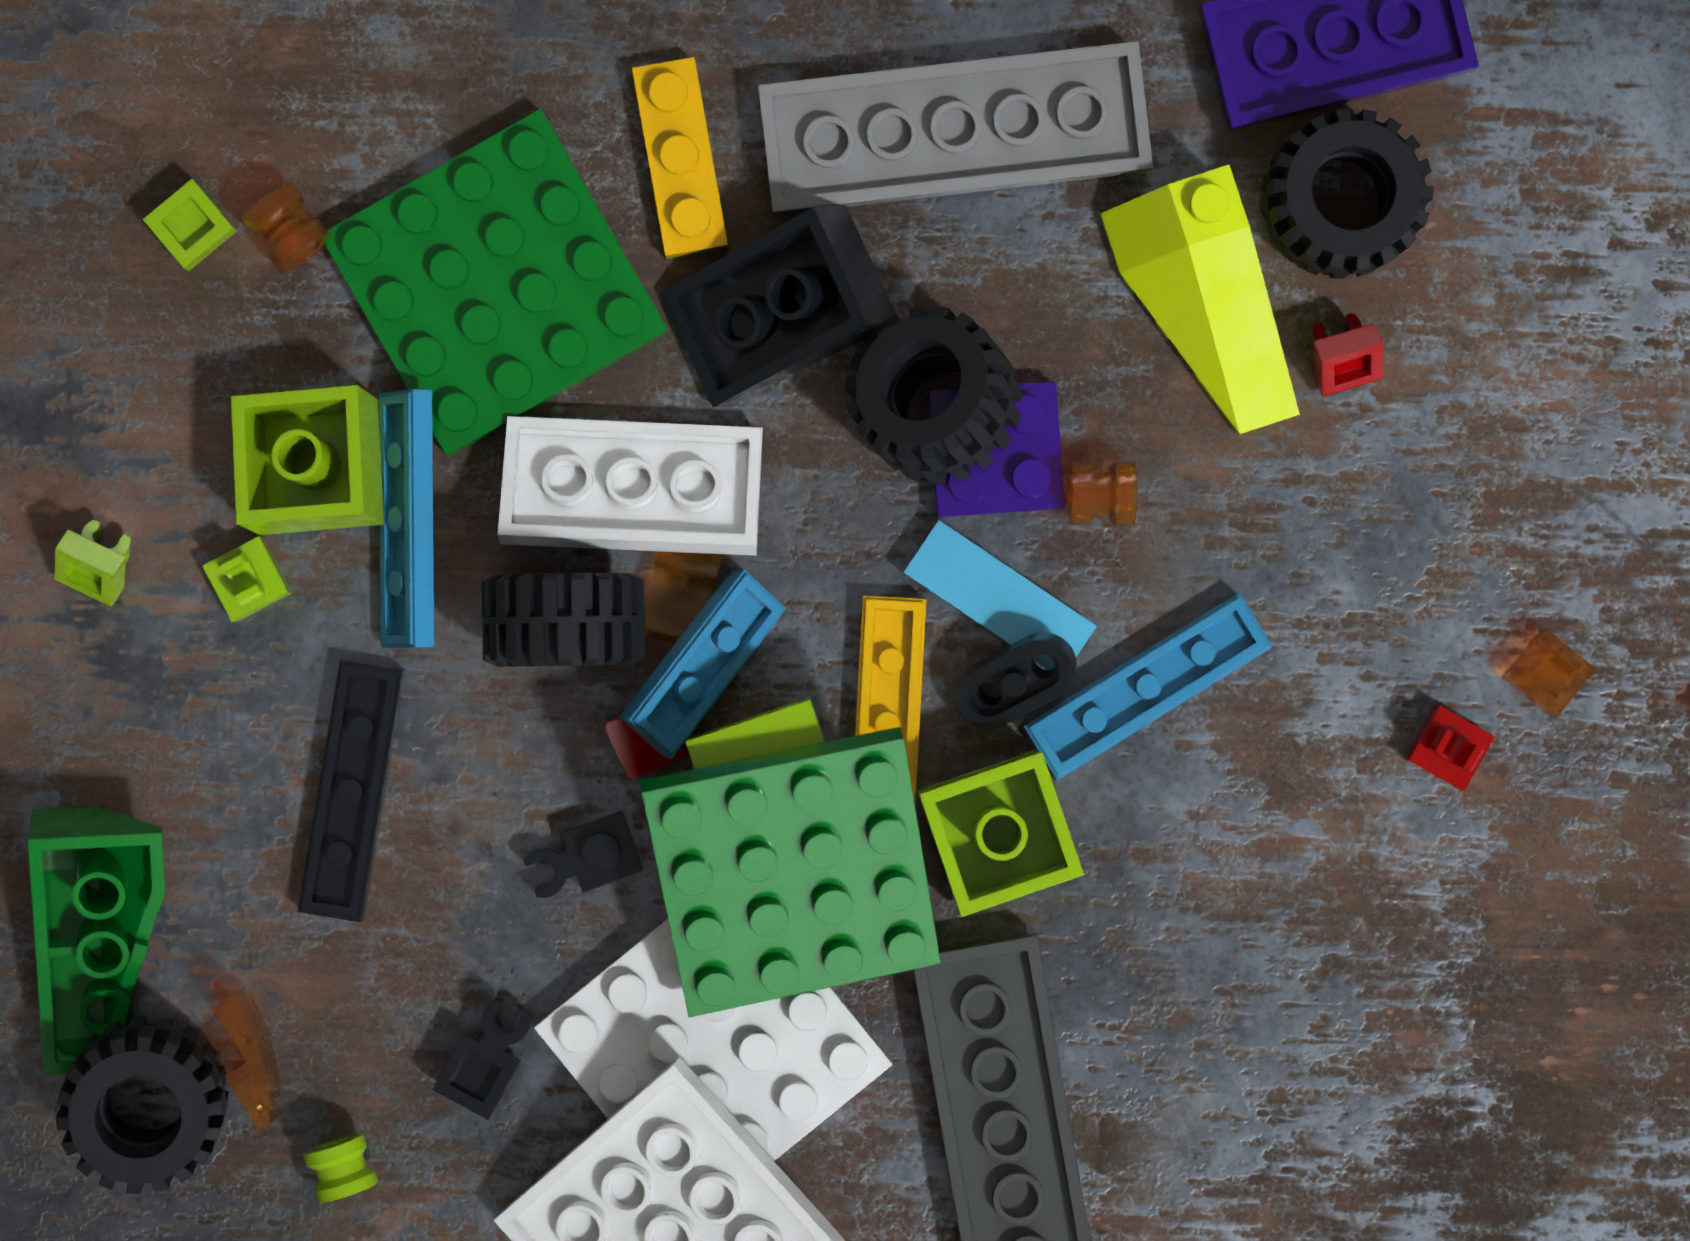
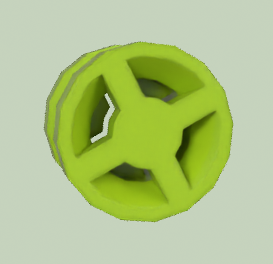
(340, 1167)

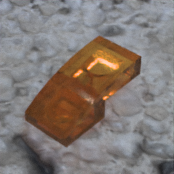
(678, 592)
(258, 1078)

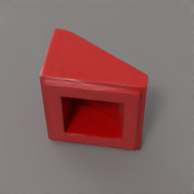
(633, 751)

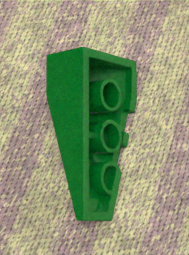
(93, 910)

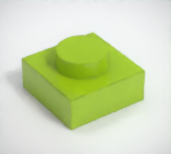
(190, 225)

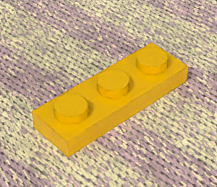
(680, 157)

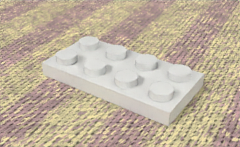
(630, 486)

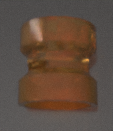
(286, 227)
(1102, 493)

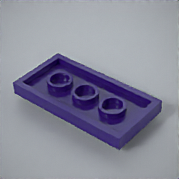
(1322, 53)

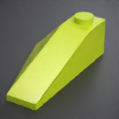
(1202, 282)

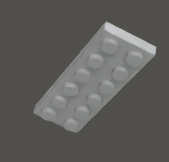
(955, 128)

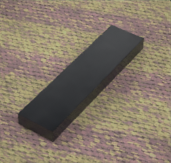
(351, 791)

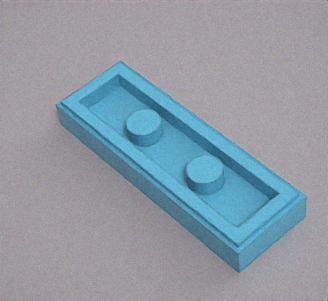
(993, 592)

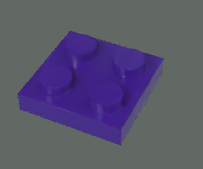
(1023, 475)

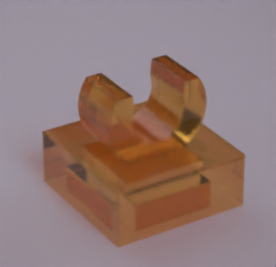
(1548, 673)

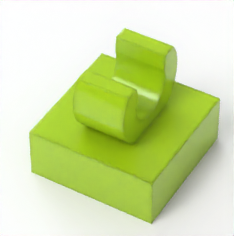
(90, 566)
(247, 579)

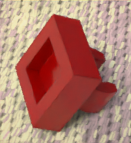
(1347, 357)
(1449, 748)

